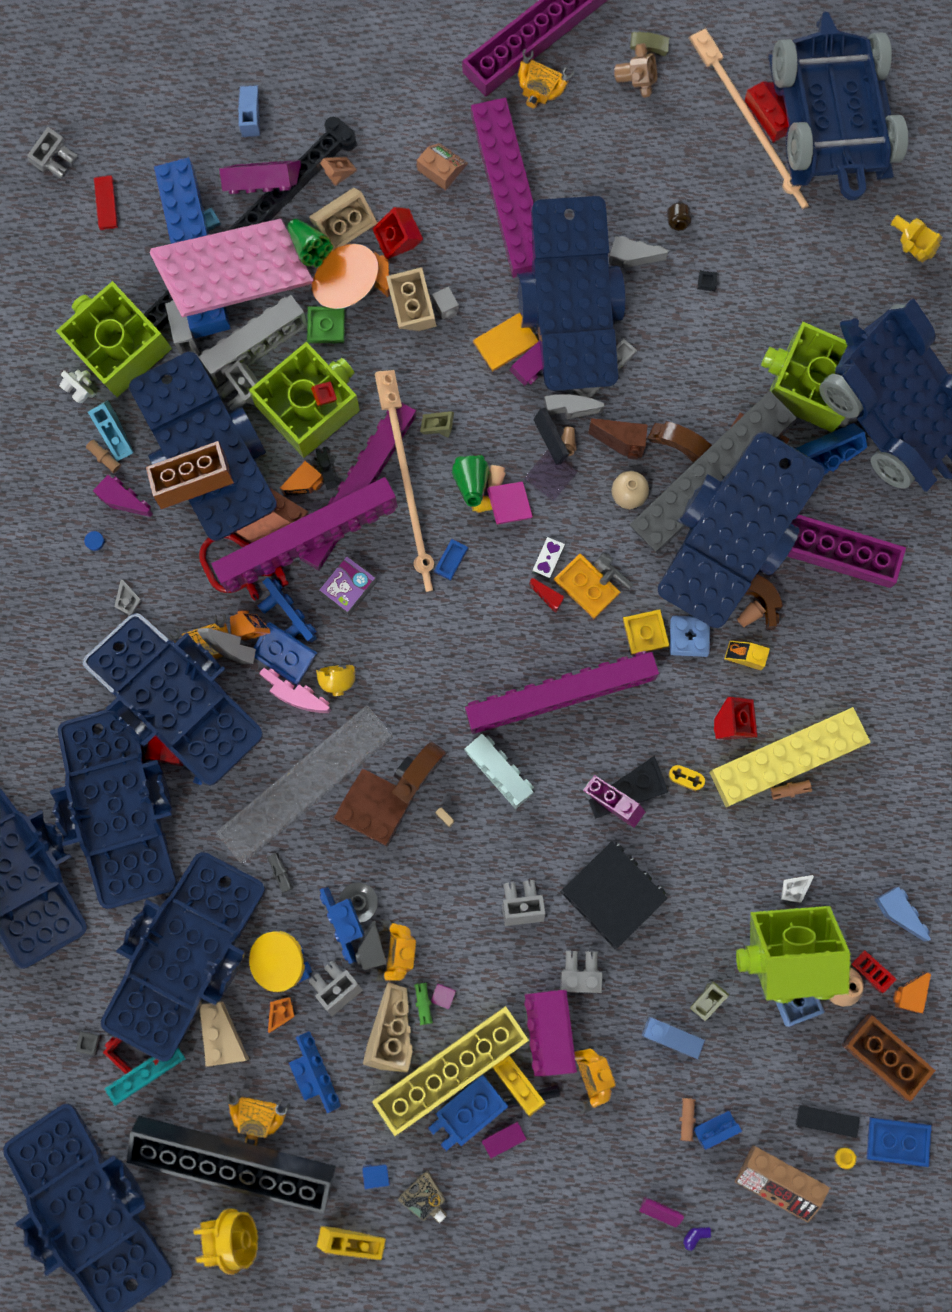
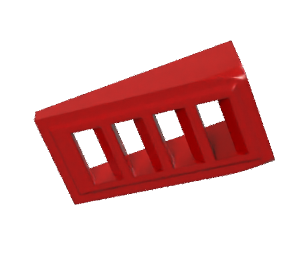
(548, 595)
(868, 976)

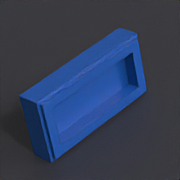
(451, 559)

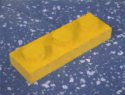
(519, 1085)

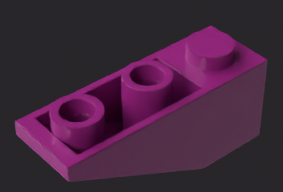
(117, 497)
(615, 801)

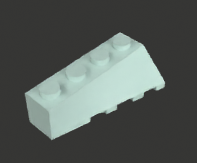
(499, 772)

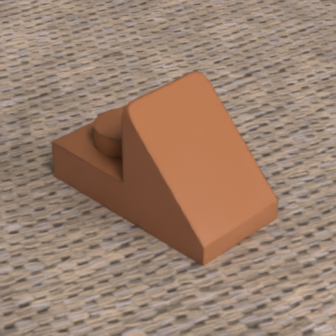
(338, 168)

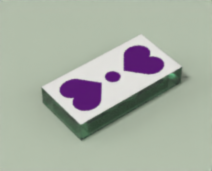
(548, 558)

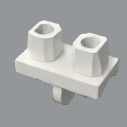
(80, 383)

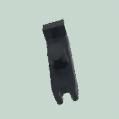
(326, 469)

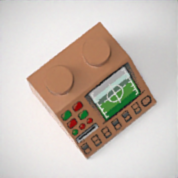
(440, 165)

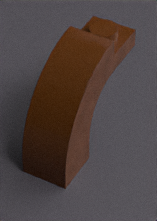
(679, 438)
(769, 597)
(418, 771)

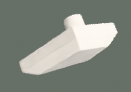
(795, 888)

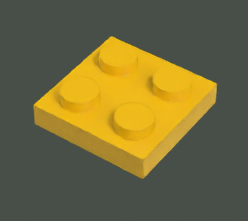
(645, 632)

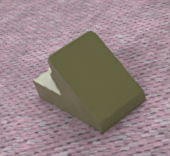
(437, 423)
(709, 1000)

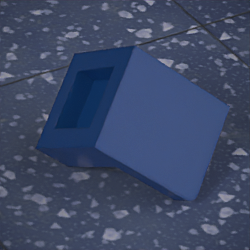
(375, 1176)

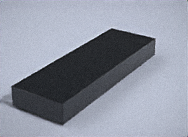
(551, 436)
(827, 1121)

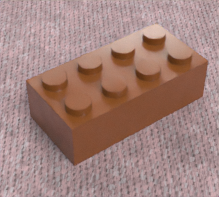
(189, 475)
(888, 1058)

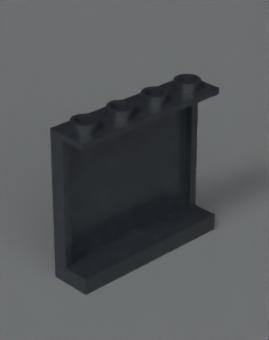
(614, 894)

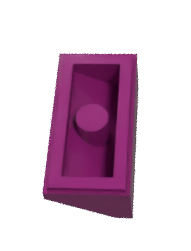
(504, 1139)
(661, 1212)

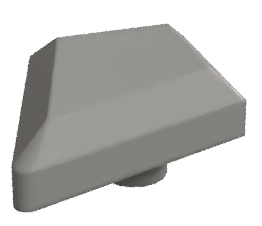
(126, 599)

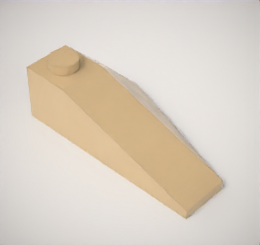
(390, 1040)

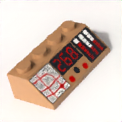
(782, 1184)

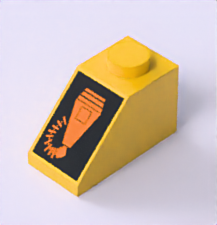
(747, 654)

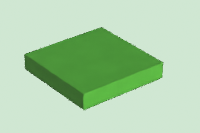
(325, 325)

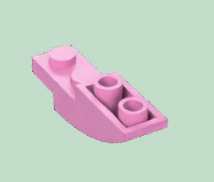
(299, 698)

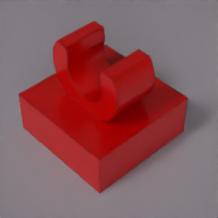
(324, 393)

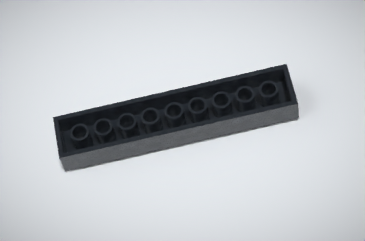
(230, 1164)

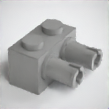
(46, 149)
(242, 380)
(525, 909)
(587, 981)
(338, 992)

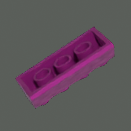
(260, 176)
(550, 1033)

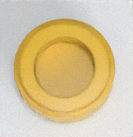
(845, 1158)

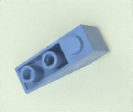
(249, 111)
(898, 910)

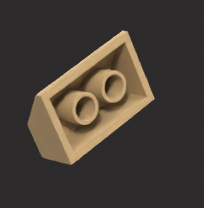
(344, 218)
(411, 300)

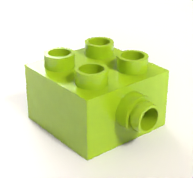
(113, 338)
(802, 369)
(289, 403)
(797, 954)

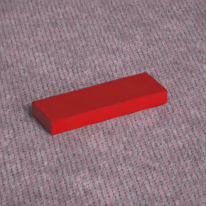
(105, 202)

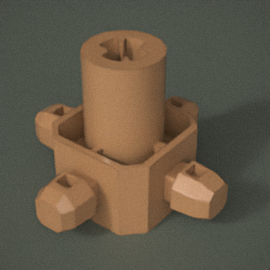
(640, 70)

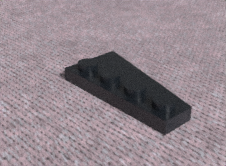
(640, 785)

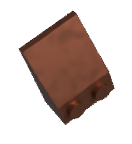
(623, 437)

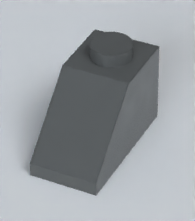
(370, 949)

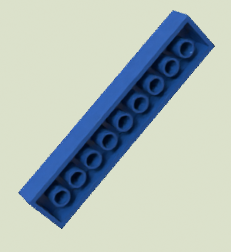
(184, 222)

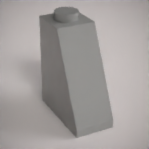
(180, 330)

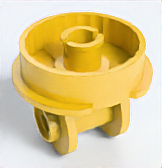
(228, 1241)

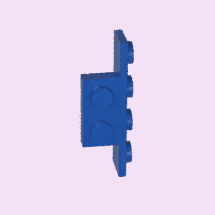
(345, 922)
(312, 1075)

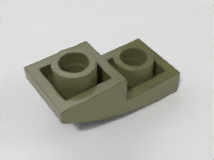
(653, 42)

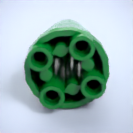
(309, 243)
(471, 478)

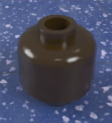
(679, 216)

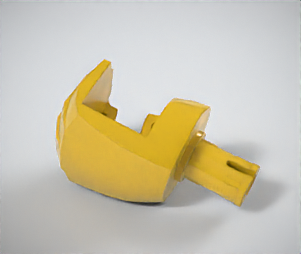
(917, 238)

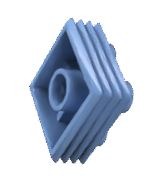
(681, 645)
(794, 1014)

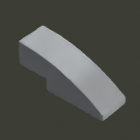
(572, 405)
(228, 645)

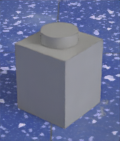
(445, 303)

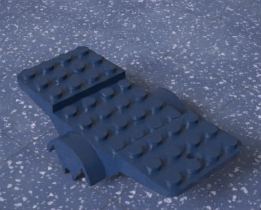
(573, 293)
(192, 416)
(739, 529)
(173, 695)
(114, 810)
(34, 902)
(181, 956)
(84, 1212)

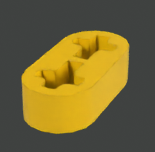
(688, 773)

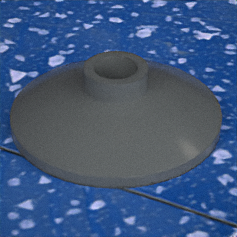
(366, 894)

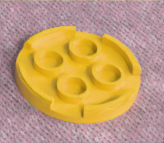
(276, 961)

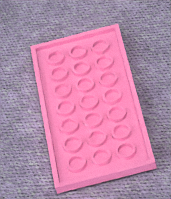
(230, 267)

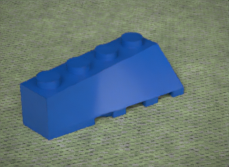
(835, 447)

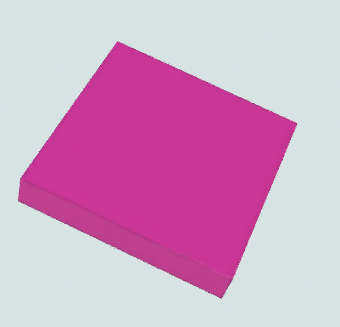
(509, 503)

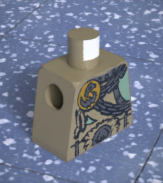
(424, 1198)

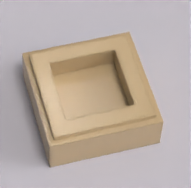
(444, 817)

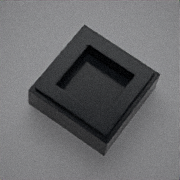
(707, 281)

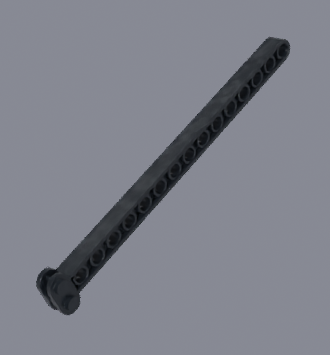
(338, 135)

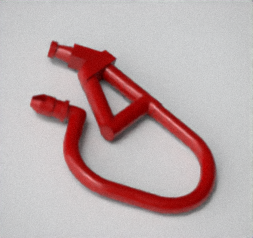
(250, 587)

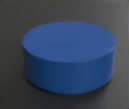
(94, 541)

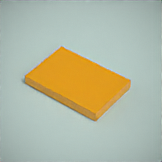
(505, 342)
(583, 585)

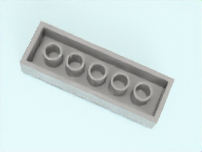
(254, 339)

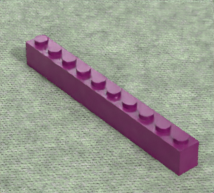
(367, 470)

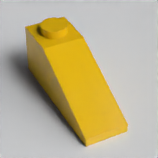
(350, 1243)

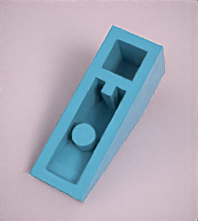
(111, 430)

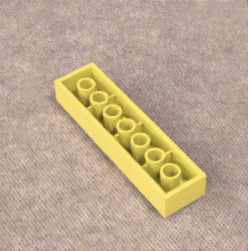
(789, 757)
(450, 1071)

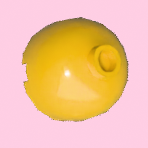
(336, 679)

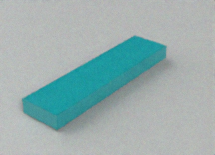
(140, 1077)

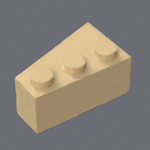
(219, 1036)

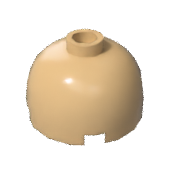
(630, 489)

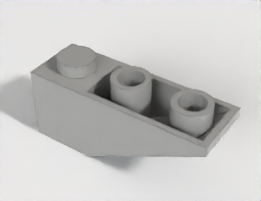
(632, 253)

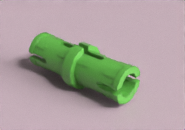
(423, 1003)

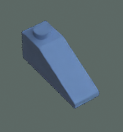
(673, 1037)

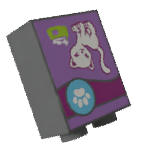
(348, 585)

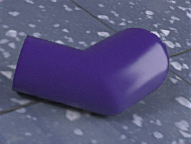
(694, 1236)

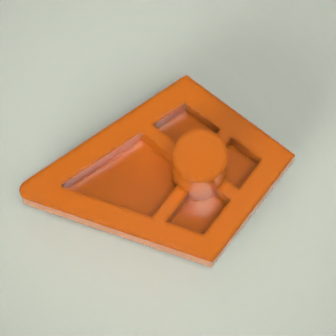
(280, 1013)

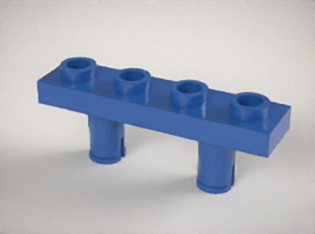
(285, 601)

